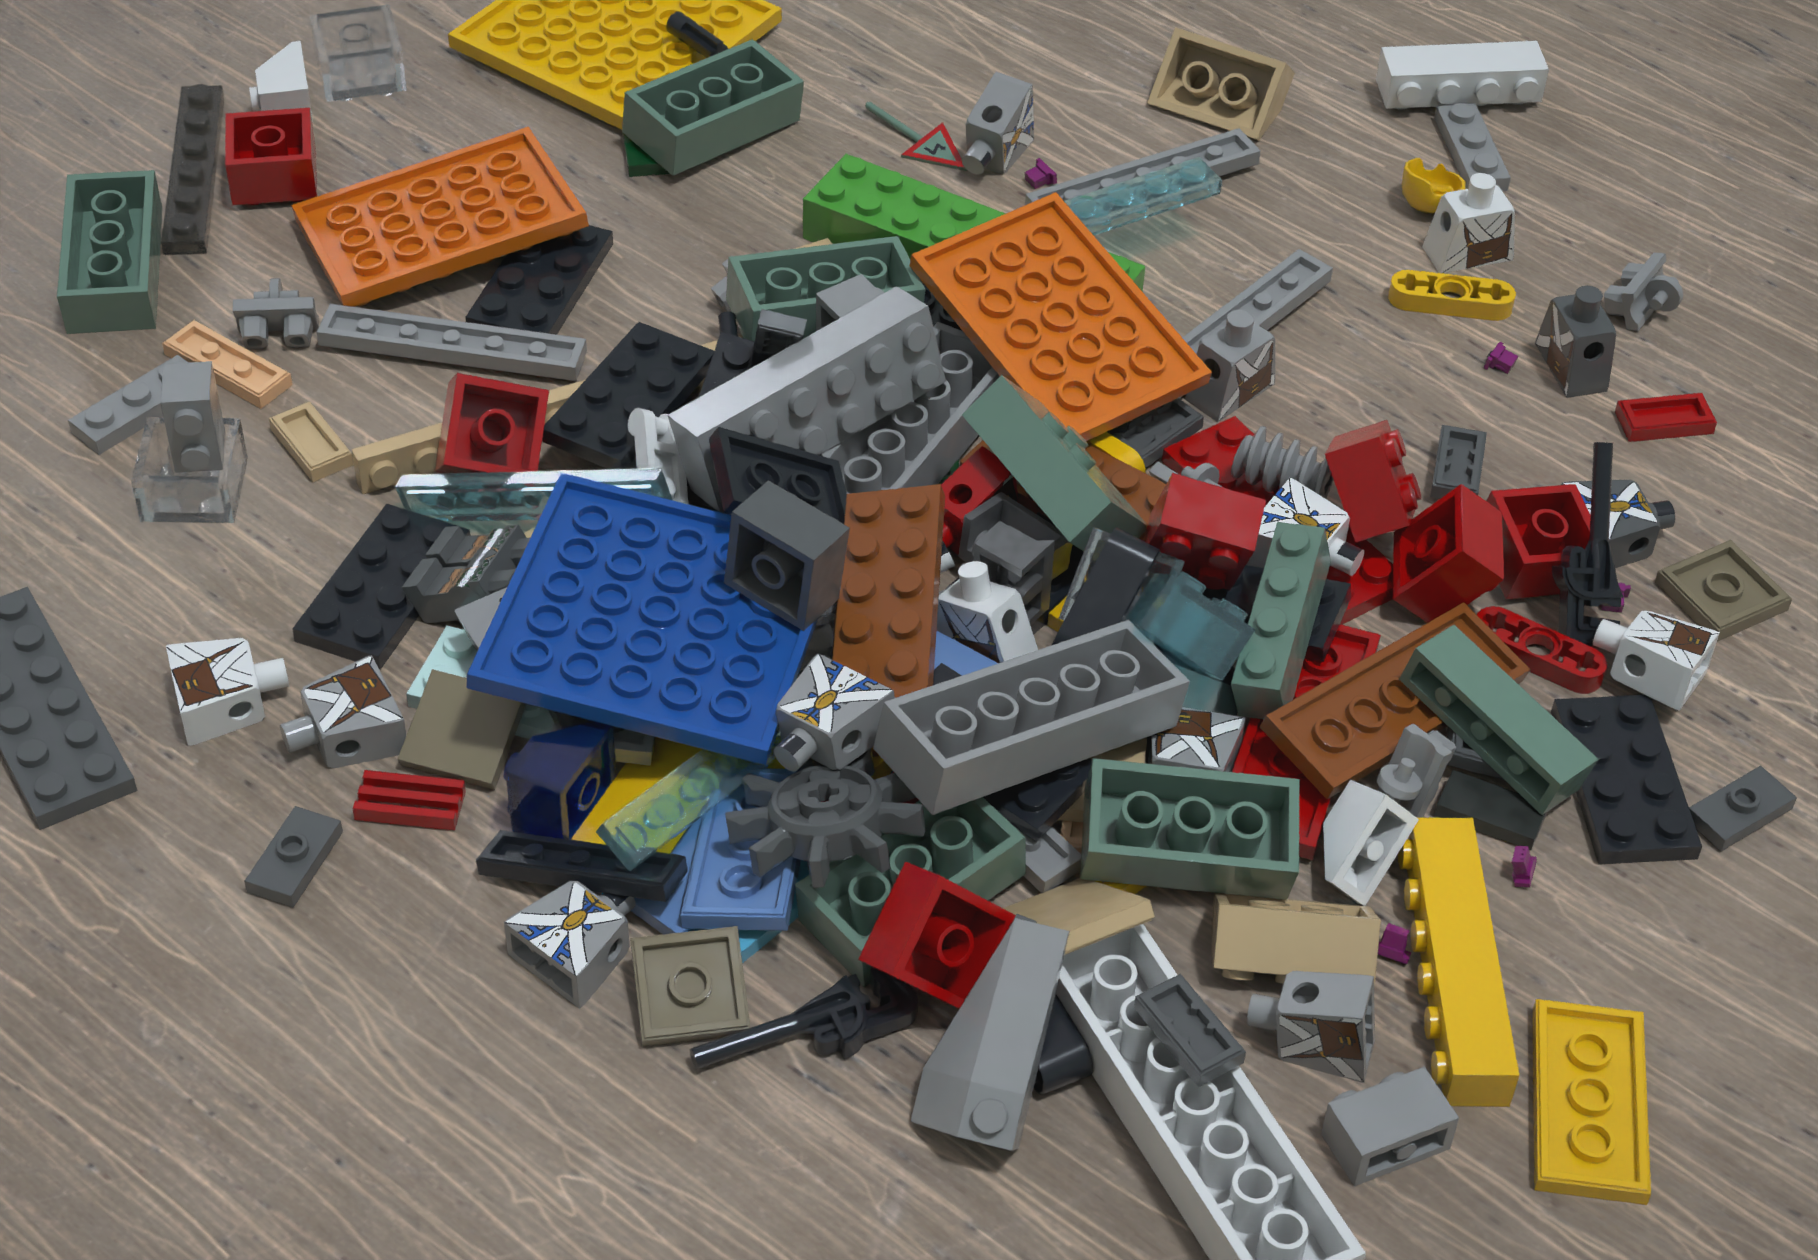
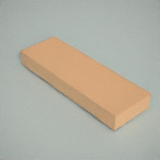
(233, 365)

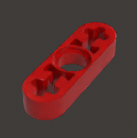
(1574, 653)

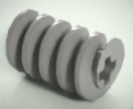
(1275, 465)

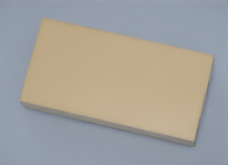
(311, 441)

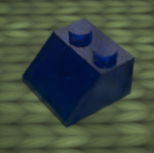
(559, 779)

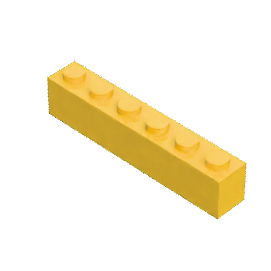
(1459, 964)

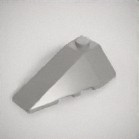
(990, 1054)

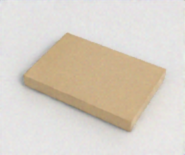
(1086, 910)

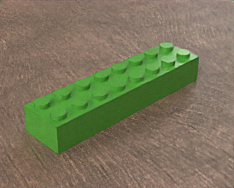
(873, 202)

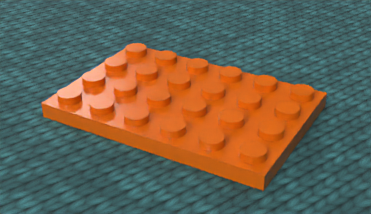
(438, 217)
(1060, 317)

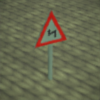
(932, 148)

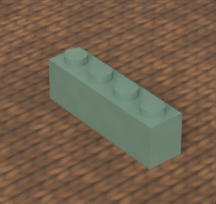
(1282, 619)
(1498, 719)

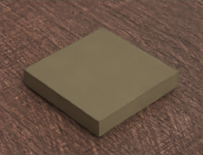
(1723, 590)
(460, 731)
(689, 986)

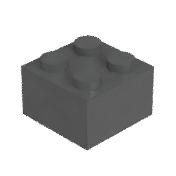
(786, 555)

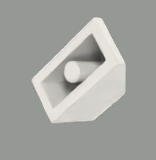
(281, 81)
(1363, 839)

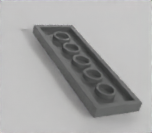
(49, 724)

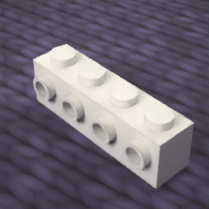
(1461, 74)

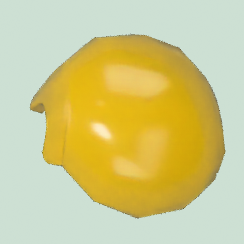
(1426, 187)

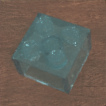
(1189, 625)

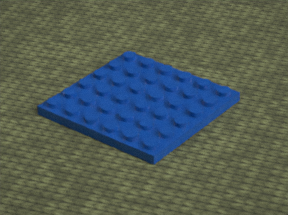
(633, 628)

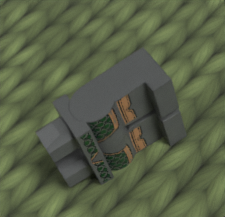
(463, 570)

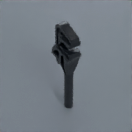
(1589, 574)
(836, 1017)

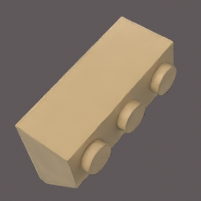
(1220, 84)
(1292, 936)

